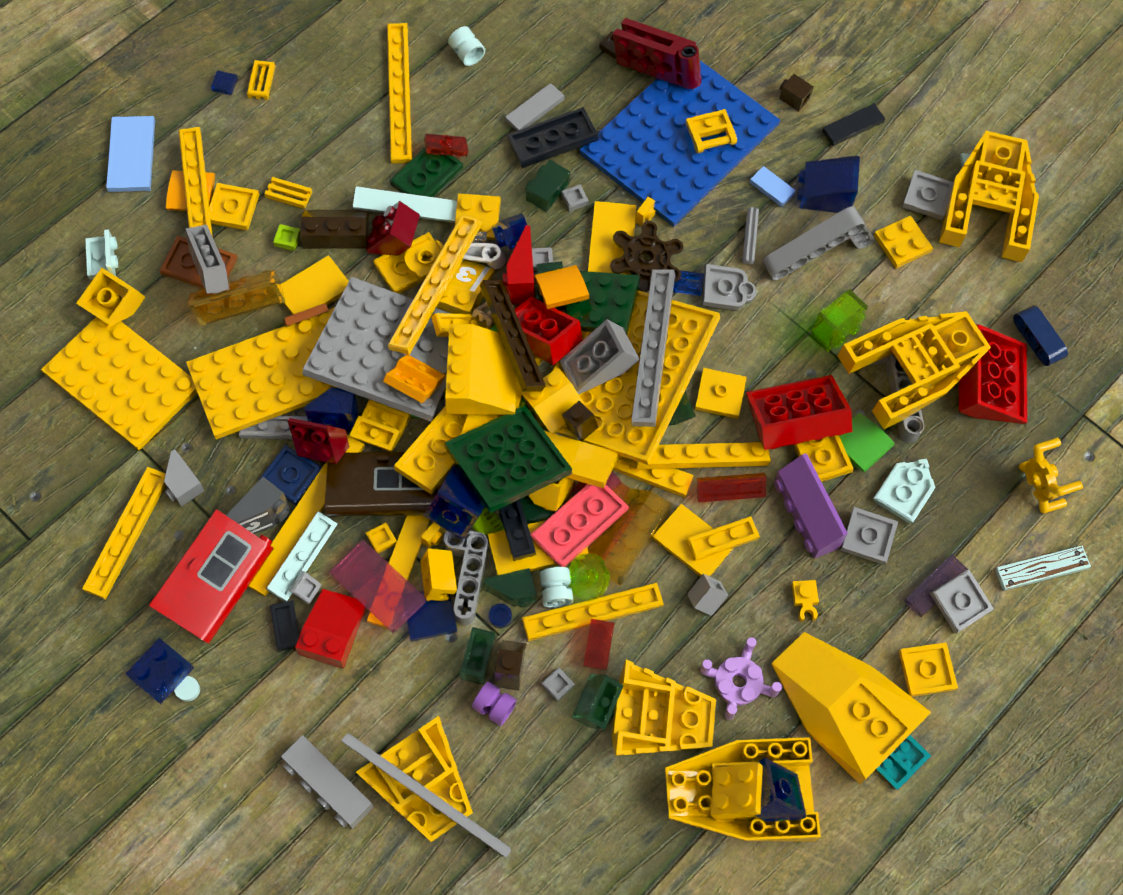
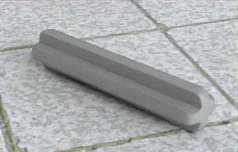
(750, 235)

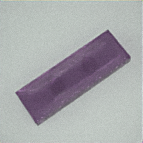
(920, 598)

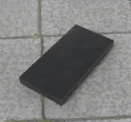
(552, 137)

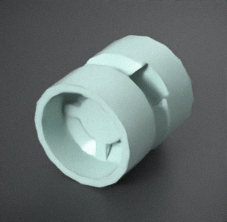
(466, 46)
(556, 583)

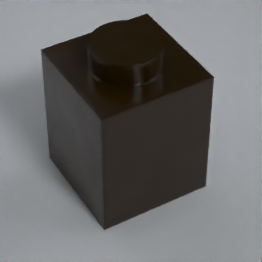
(795, 92)
(580, 421)

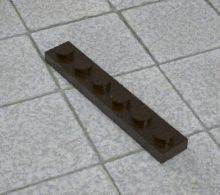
(512, 336)

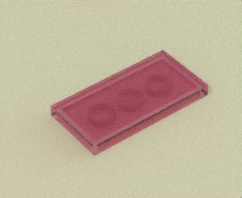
(378, 586)

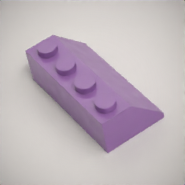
(810, 507)

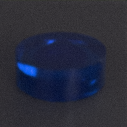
(500, 616)

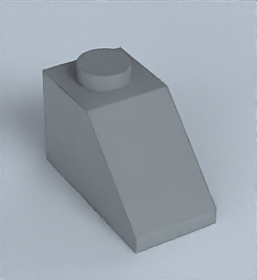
(181, 481)

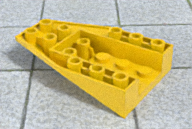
(846, 704)
(691, 786)

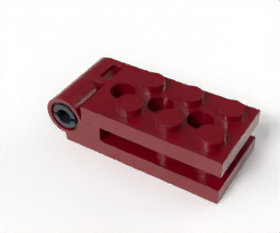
(658, 53)

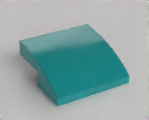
(903, 762)

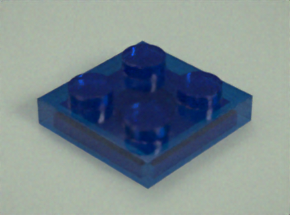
(160, 671)

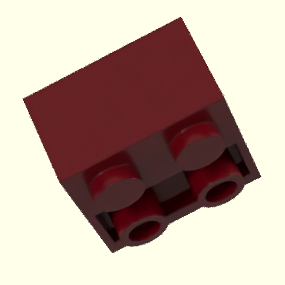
(393, 230)
(318, 440)

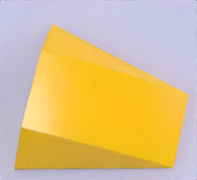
(659, 714)
(428, 761)

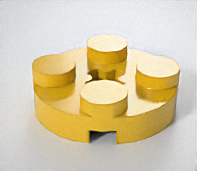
(414, 258)

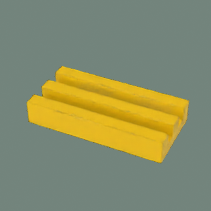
(259, 93)
(289, 189)

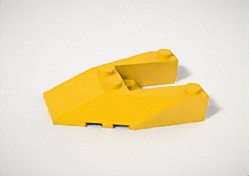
(997, 178)
(931, 352)

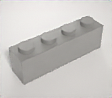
(207, 259)
(327, 782)

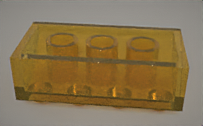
(242, 297)
(630, 535)

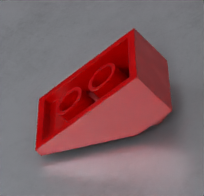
(520, 274)
(548, 331)
(331, 628)

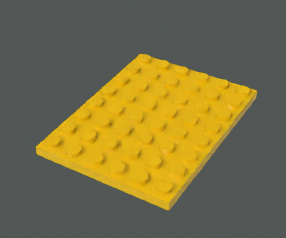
(614, 400)

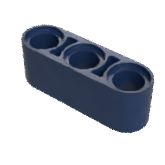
(1040, 335)

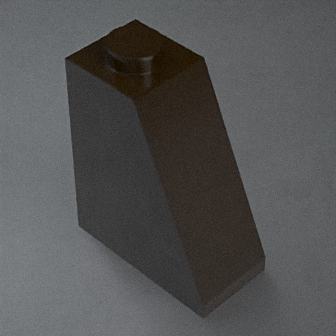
(510, 665)

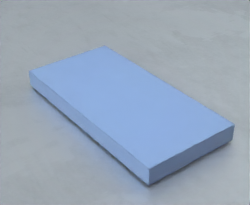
(131, 154)

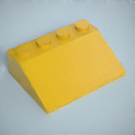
(478, 372)

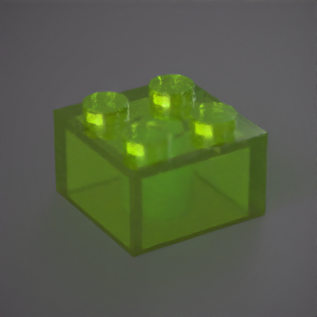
(839, 320)

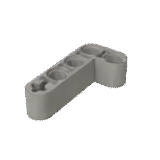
(468, 577)

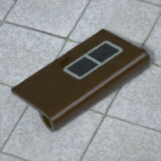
(371, 487)

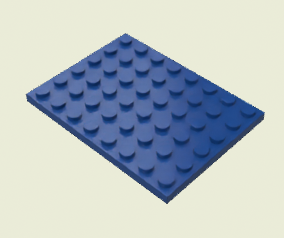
(652, 150)

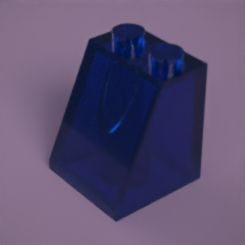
(829, 184)
(455, 504)

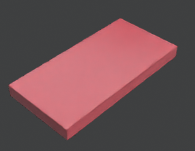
(579, 523)

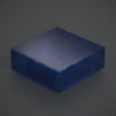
(224, 82)

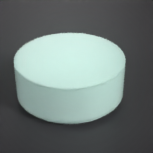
(188, 689)

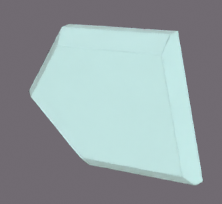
(906, 489)

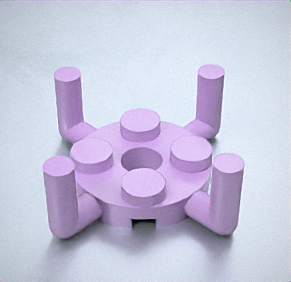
(742, 667)

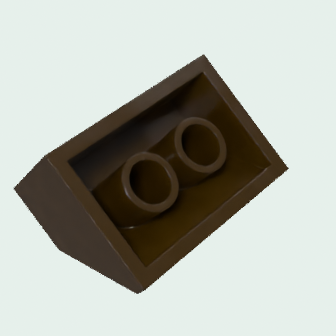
(334, 229)

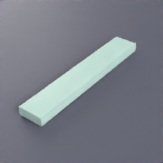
(428, 207)

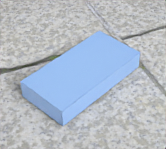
(772, 186)

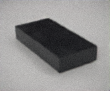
(285, 625)

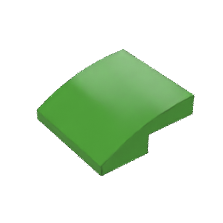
(865, 443)

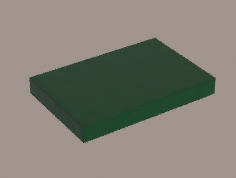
(426, 174)

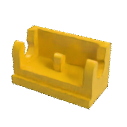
(438, 574)

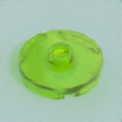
(597, 576)

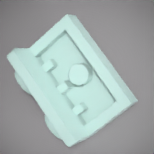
(101, 254)

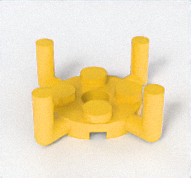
(1044, 476)

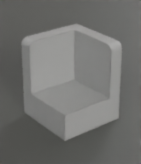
(707, 594)

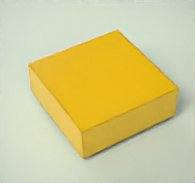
(381, 538)

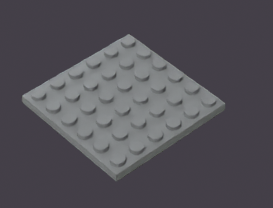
(356, 351)

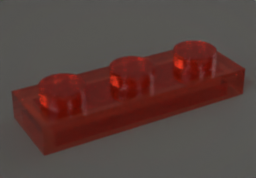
(731, 487)

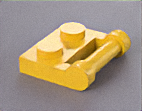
(709, 125)

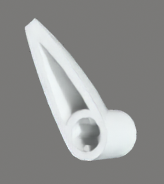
(484, 252)

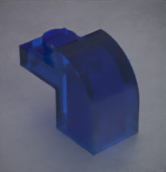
(509, 231)

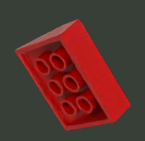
(997, 382)
(799, 412)

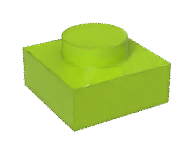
(287, 237)

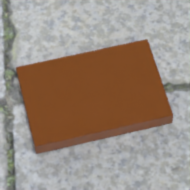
(181, 266)

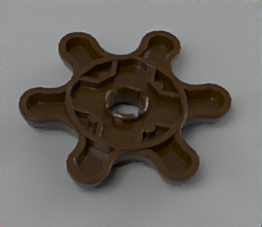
(648, 244)

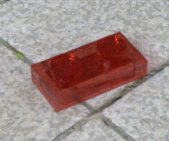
(598, 644)

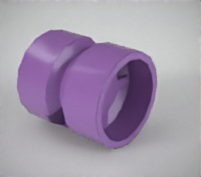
(494, 703)

